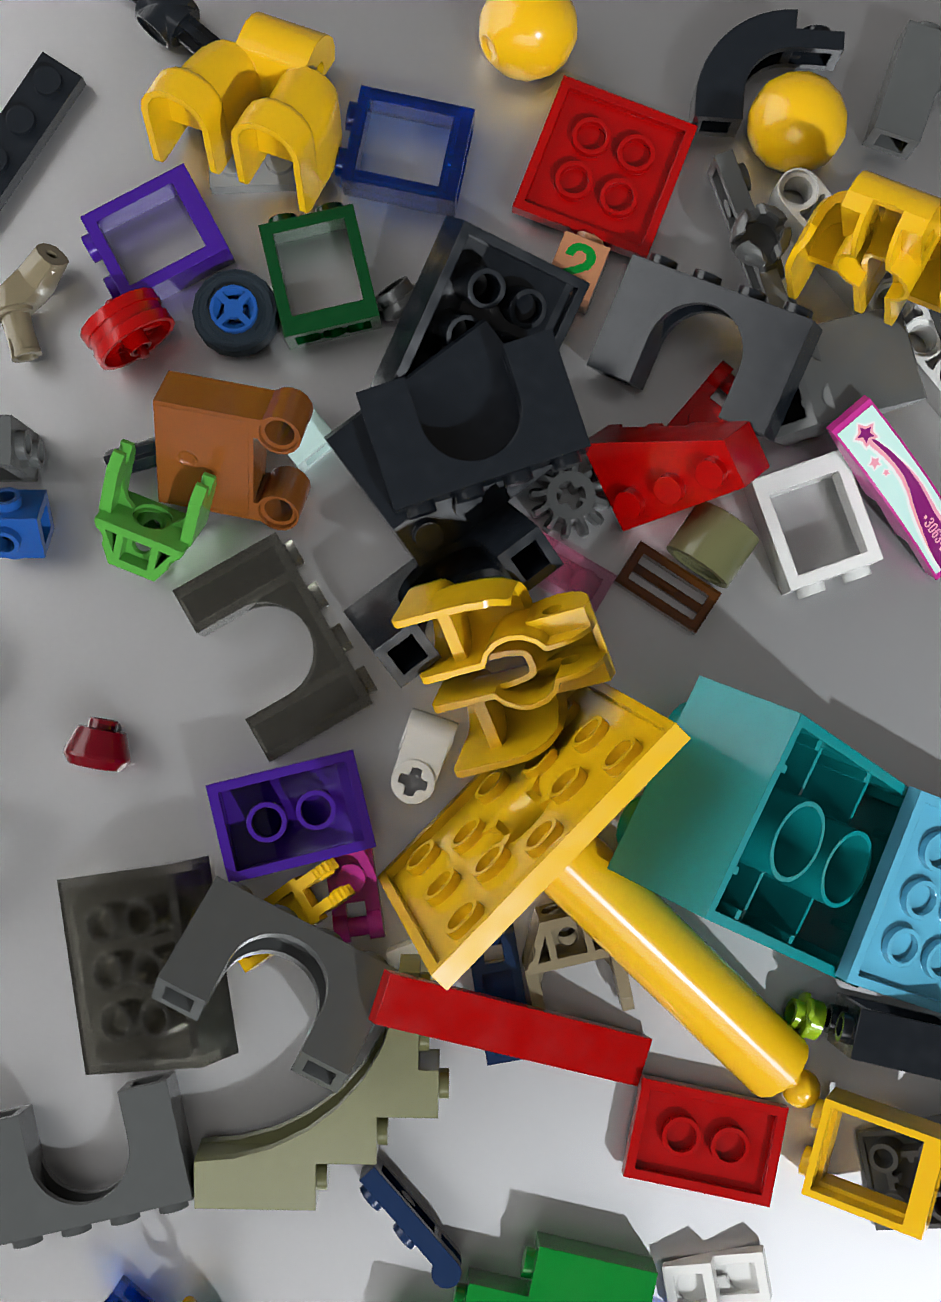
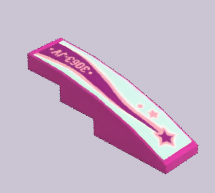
(892, 479)

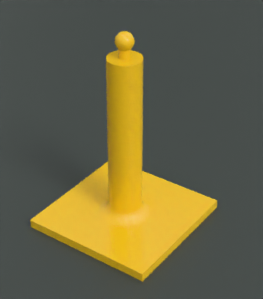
(538, 833)

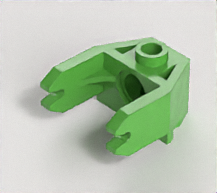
(130, 519)

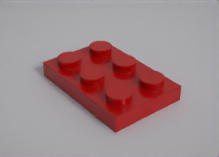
(705, 1140)

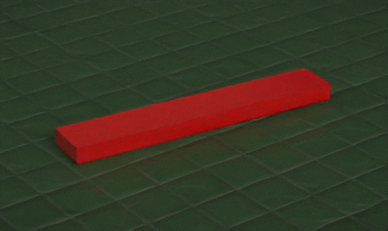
(509, 1028)

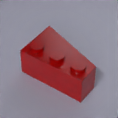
(672, 468)

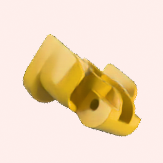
(222, 96)
(873, 231)
(517, 709)

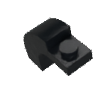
(746, 51)

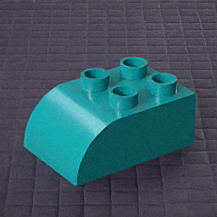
(761, 825)

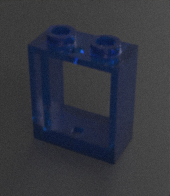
(397, 191)

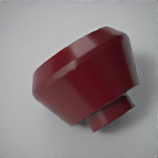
(98, 746)

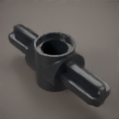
(173, 23)

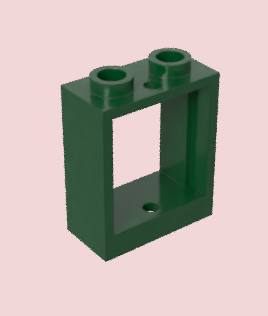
(327, 322)

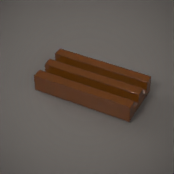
(658, 604)

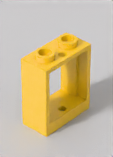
(908, 1218)

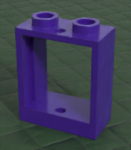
(177, 275)

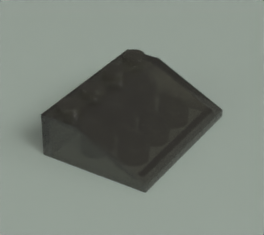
(117, 942)

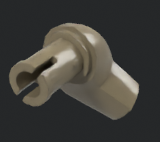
(24, 294)

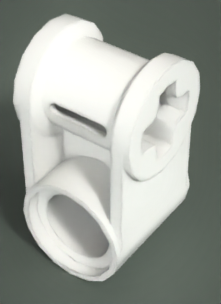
(425, 748)

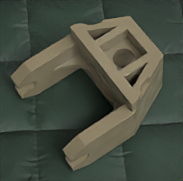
(553, 949)

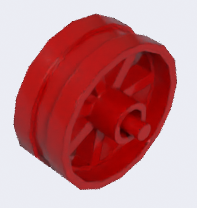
(127, 328)

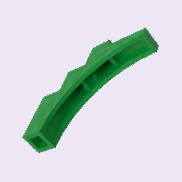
(565, 1272)

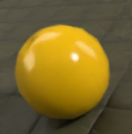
(527, 36)
(797, 121)

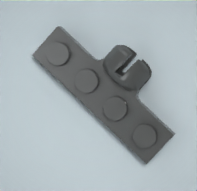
(755, 232)

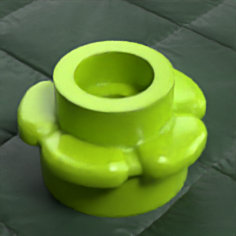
(806, 1015)

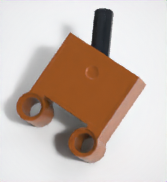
(227, 433)

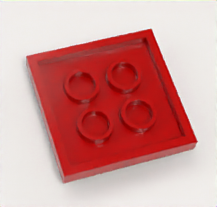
(604, 167)

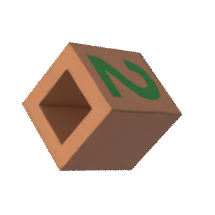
(585, 258)

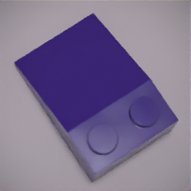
(290, 816)

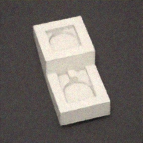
(719, 1276)

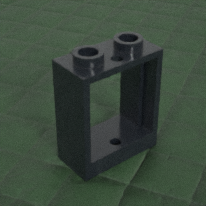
(885, 1035)

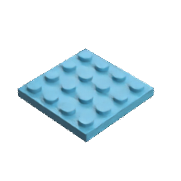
(899, 925)

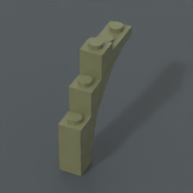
(290, 1161)

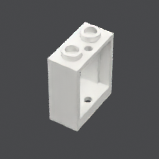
(797, 476)

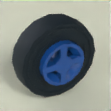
(225, 298)

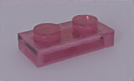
(577, 575)

